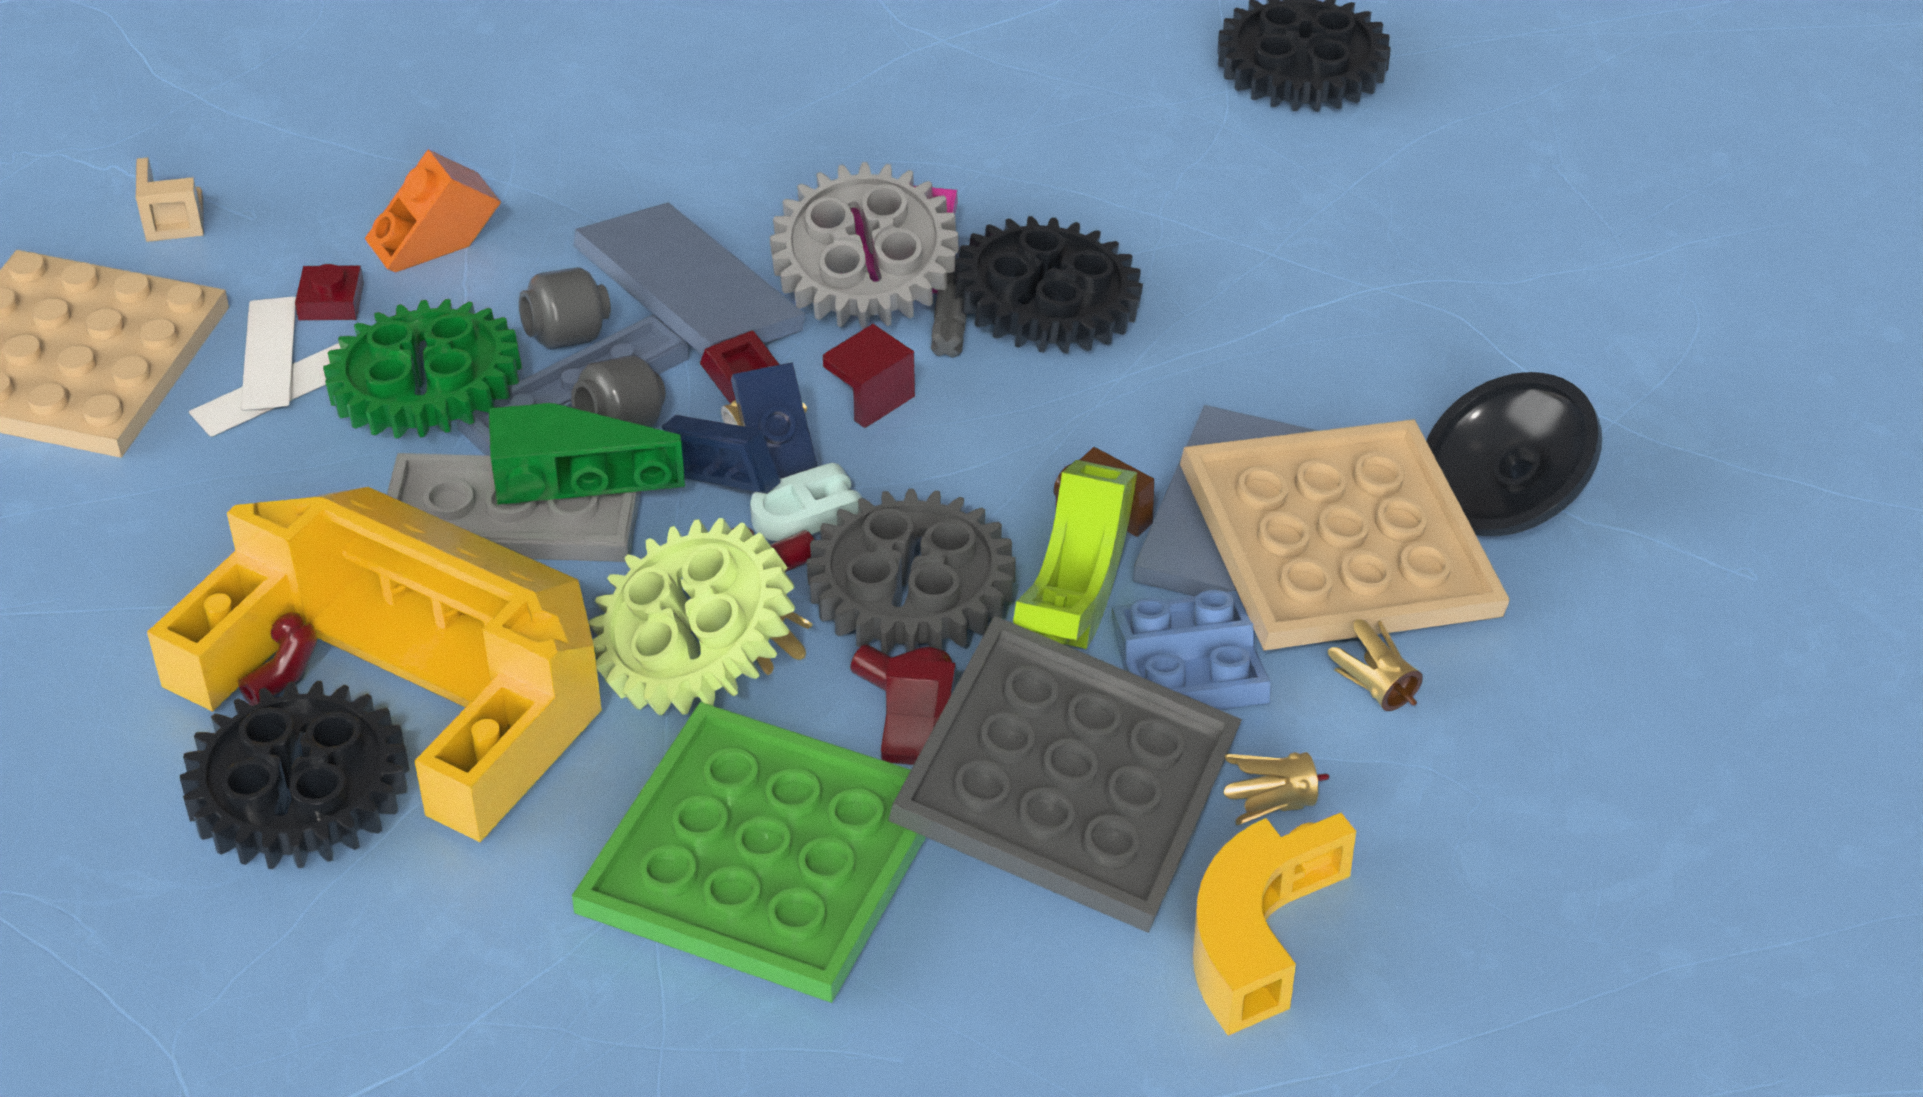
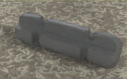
(948, 322)

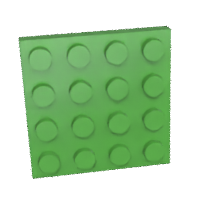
(756, 852)

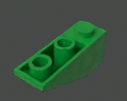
(573, 453)

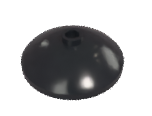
(1517, 450)

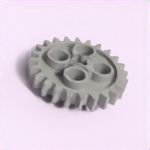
(903, 228)

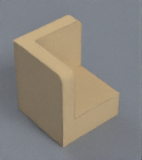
(168, 206)

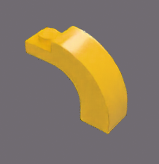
(1235, 954)

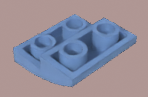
(1194, 647)

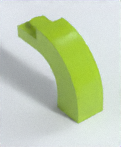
(1081, 555)

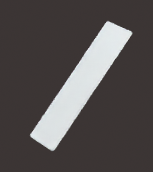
(268, 353)
(226, 410)

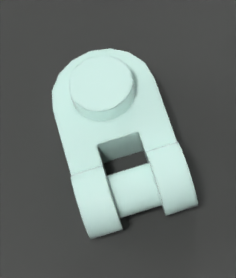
(794, 506)

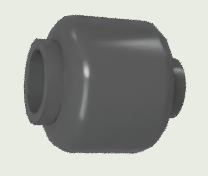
(563, 307)
(621, 390)

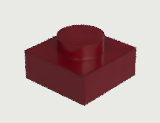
(329, 292)
(735, 356)

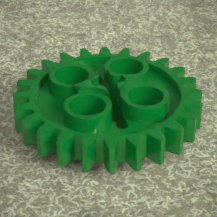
(380, 369)

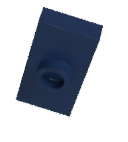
(773, 403)
(724, 454)

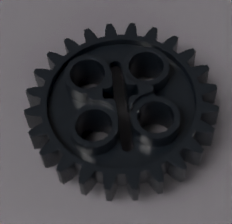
(1303, 52)
(1047, 284)
(341, 784)

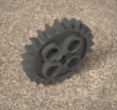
(951, 587)

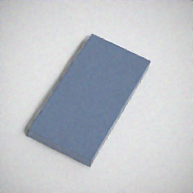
(687, 278)
(1179, 545)

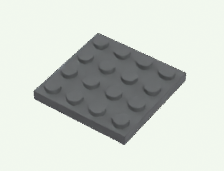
(1067, 773)

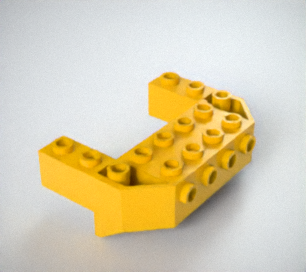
(418, 603)

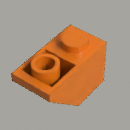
(432, 213)

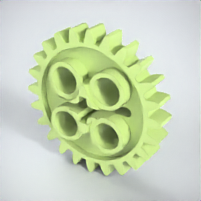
(733, 610)

